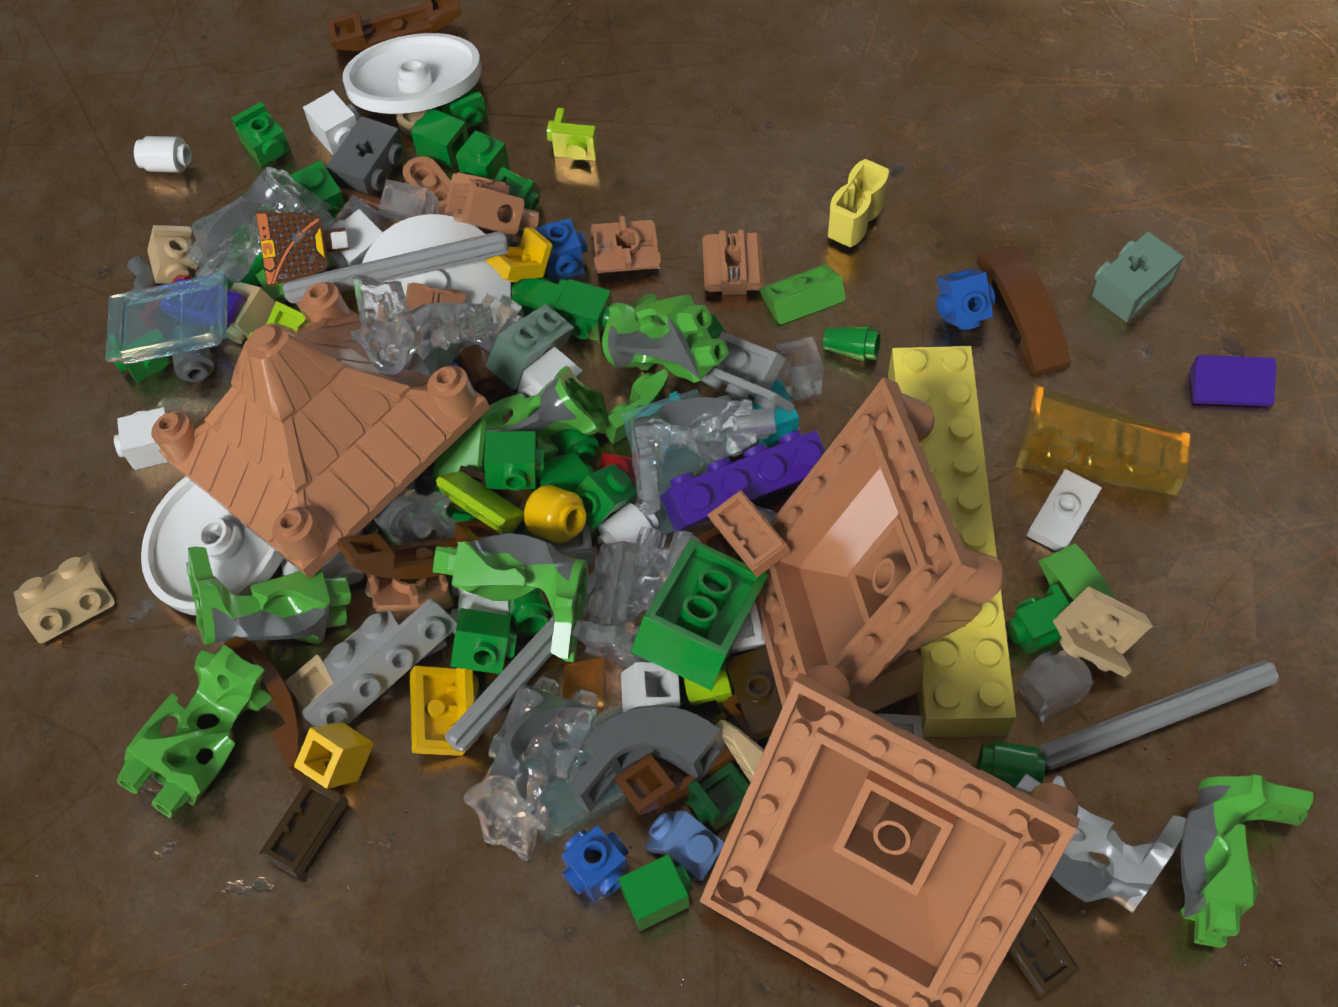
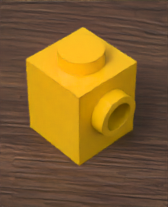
(333, 754)

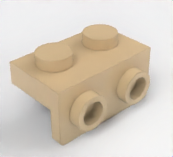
(63, 598)
(1101, 630)

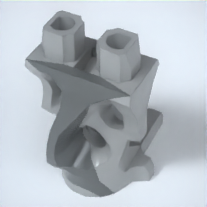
(1130, 867)

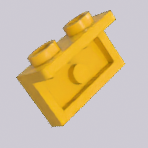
(437, 703)

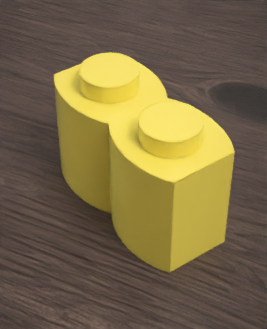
(857, 202)

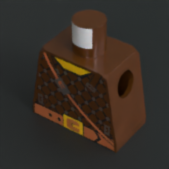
(295, 244)

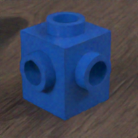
(566, 250)
(965, 298)
(599, 877)

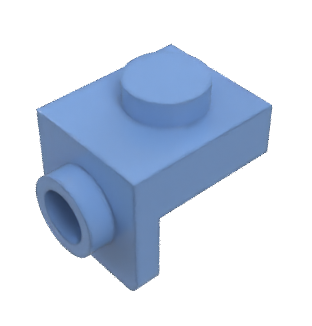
(685, 842)

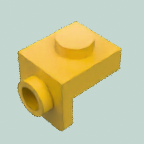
(523, 261)

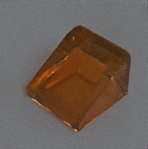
(587, 676)

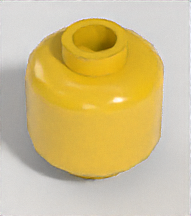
(554, 514)

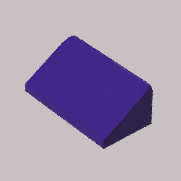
(1233, 380)

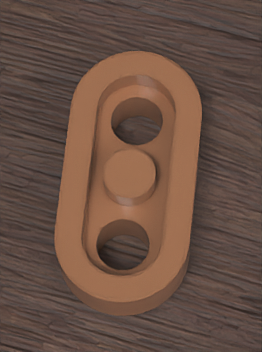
(432, 176)

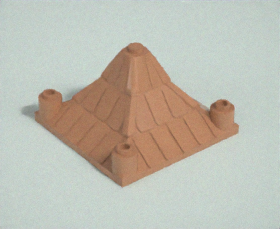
(316, 432)
(870, 553)
(884, 853)

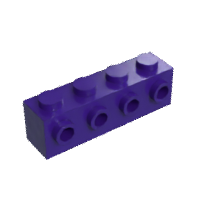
(757, 475)

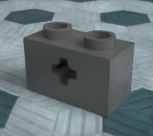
(367, 157)

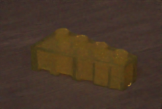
(1100, 444)

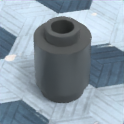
(194, 364)

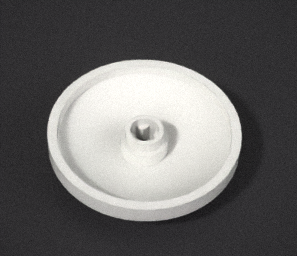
(412, 73)
(431, 230)
(193, 519)

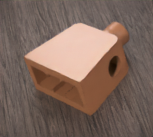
(480, 208)

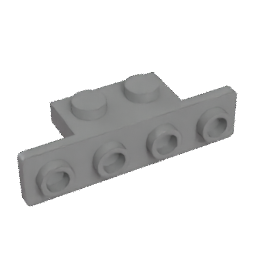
(748, 372)
(376, 659)

